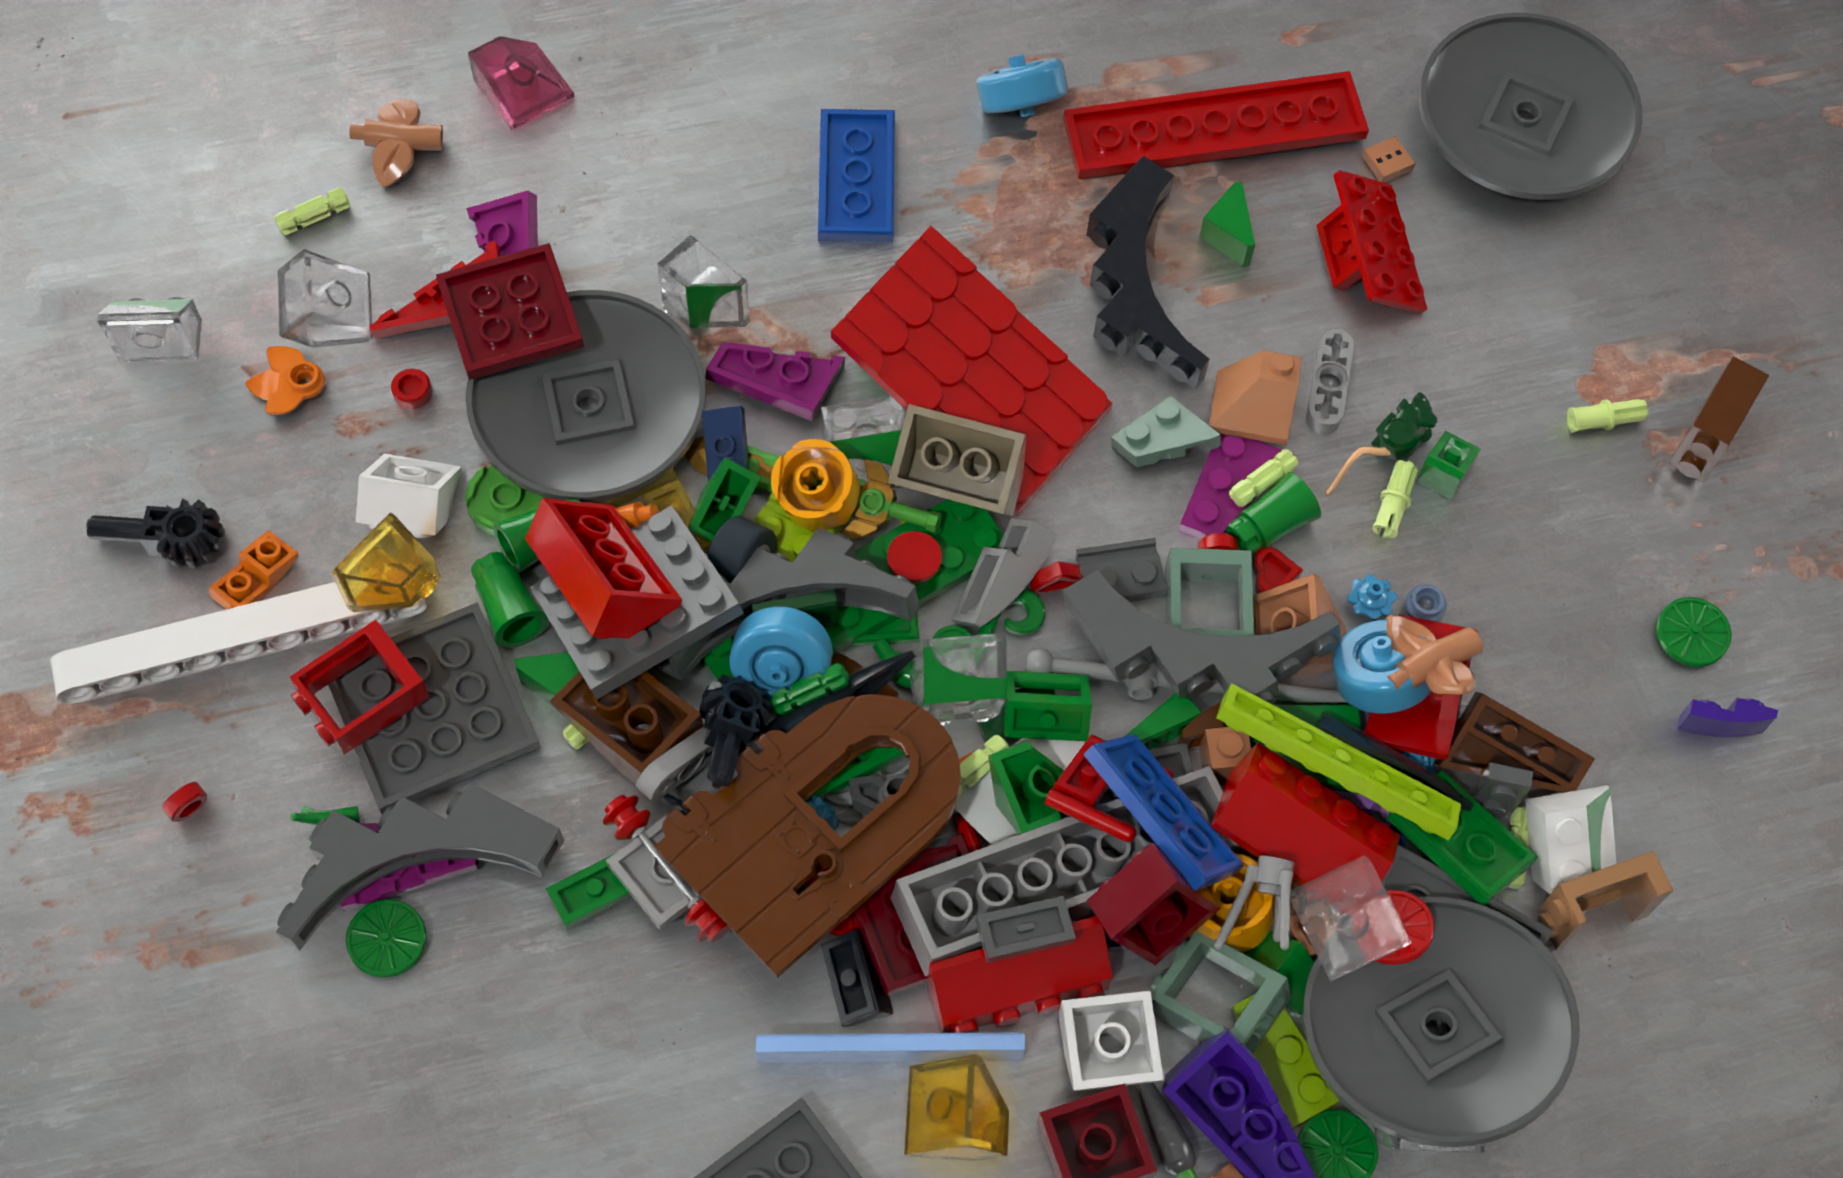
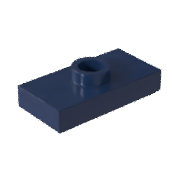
(725, 437)

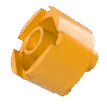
(800, 469)
(1254, 919)

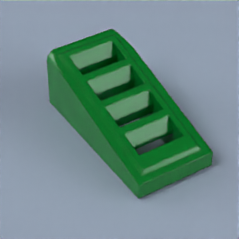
(1166, 722)

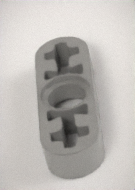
(1319, 392)
(675, 766)

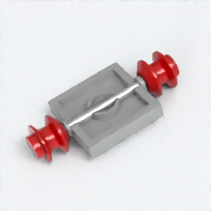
(649, 876)

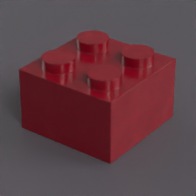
(1151, 906)
(1096, 1138)

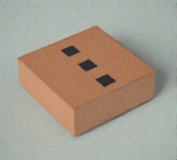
(1388, 159)

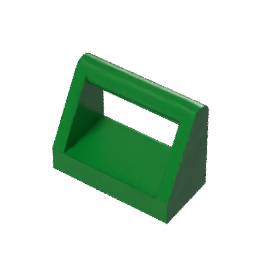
(1045, 714)

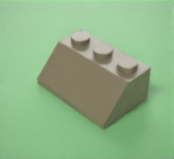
(959, 460)

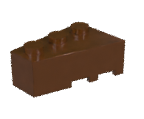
(1500, 736)

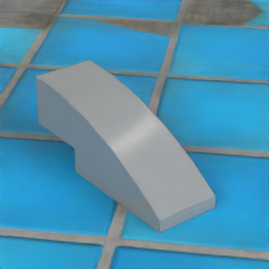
(1004, 571)

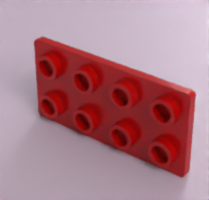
(1370, 243)
(1427, 726)

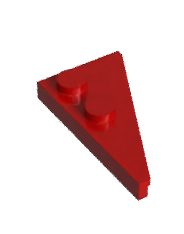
(428, 307)

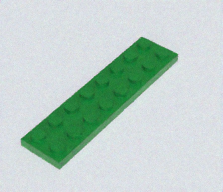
(961, 539)

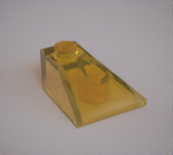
(386, 570)
(955, 1111)

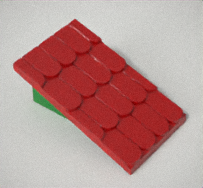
(961, 348)

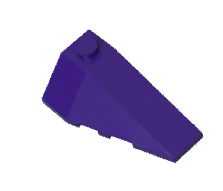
(1237, 1108)

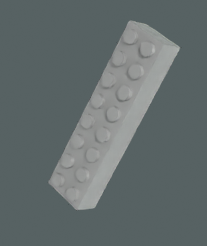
(1042, 864)

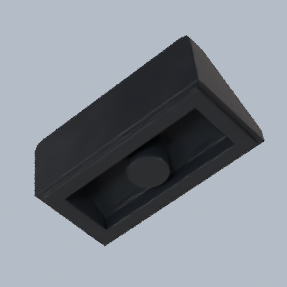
(855, 980)

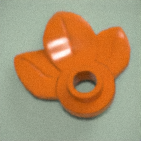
(282, 382)

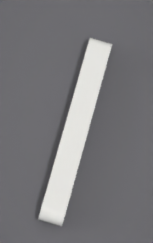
(211, 642)

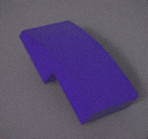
(1741, 719)

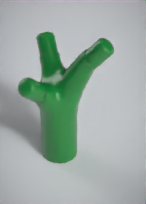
(314, 816)

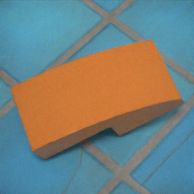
(258, 572)

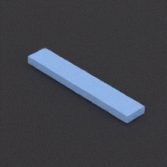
(888, 1047)

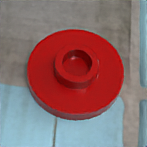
(914, 556)

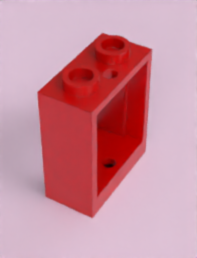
(341, 659)

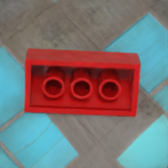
(600, 567)
(1293, 817)
(977, 993)

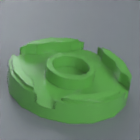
(495, 498)

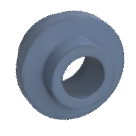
(1429, 595)

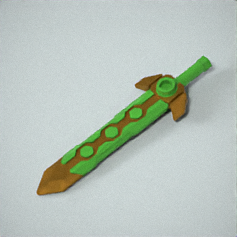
(876, 498)

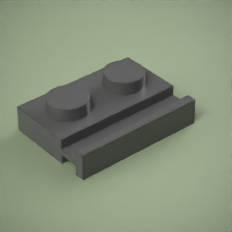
(1129, 567)

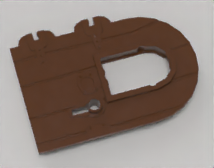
(763, 841)

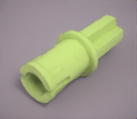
(1606, 415)
(1395, 499)

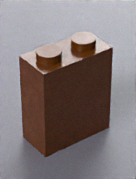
(1718, 419)

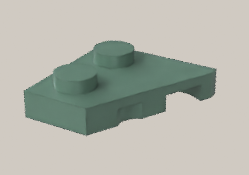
(1163, 434)

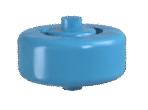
(1022, 85)
(779, 648)
(1362, 668)

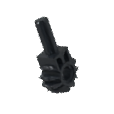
(163, 531)
(733, 717)

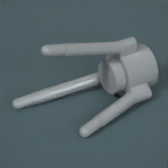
(1274, 879)

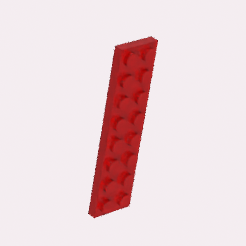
(1215, 124)

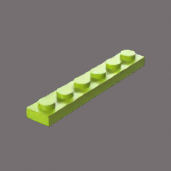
(1339, 761)

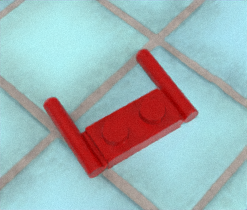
(1080, 791)

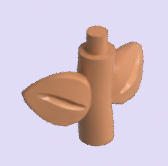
(396, 139)
(1433, 659)

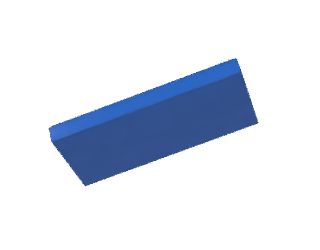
(856, 175)
(1164, 811)

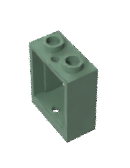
(1210, 566)
(1255, 1018)

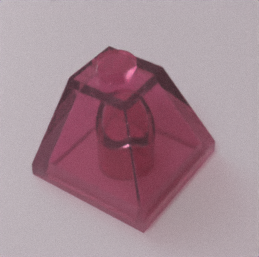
(517, 79)

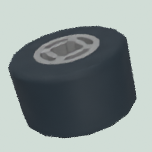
(736, 544)

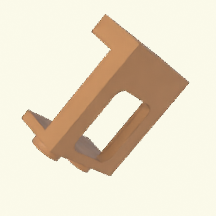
(1636, 881)

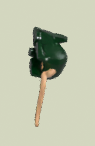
(1397, 434)

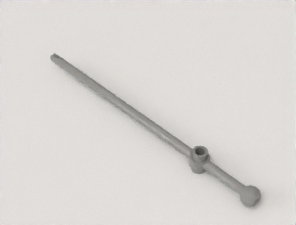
(1142, 686)

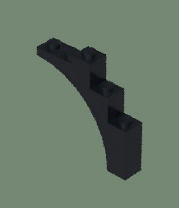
(1121, 274)

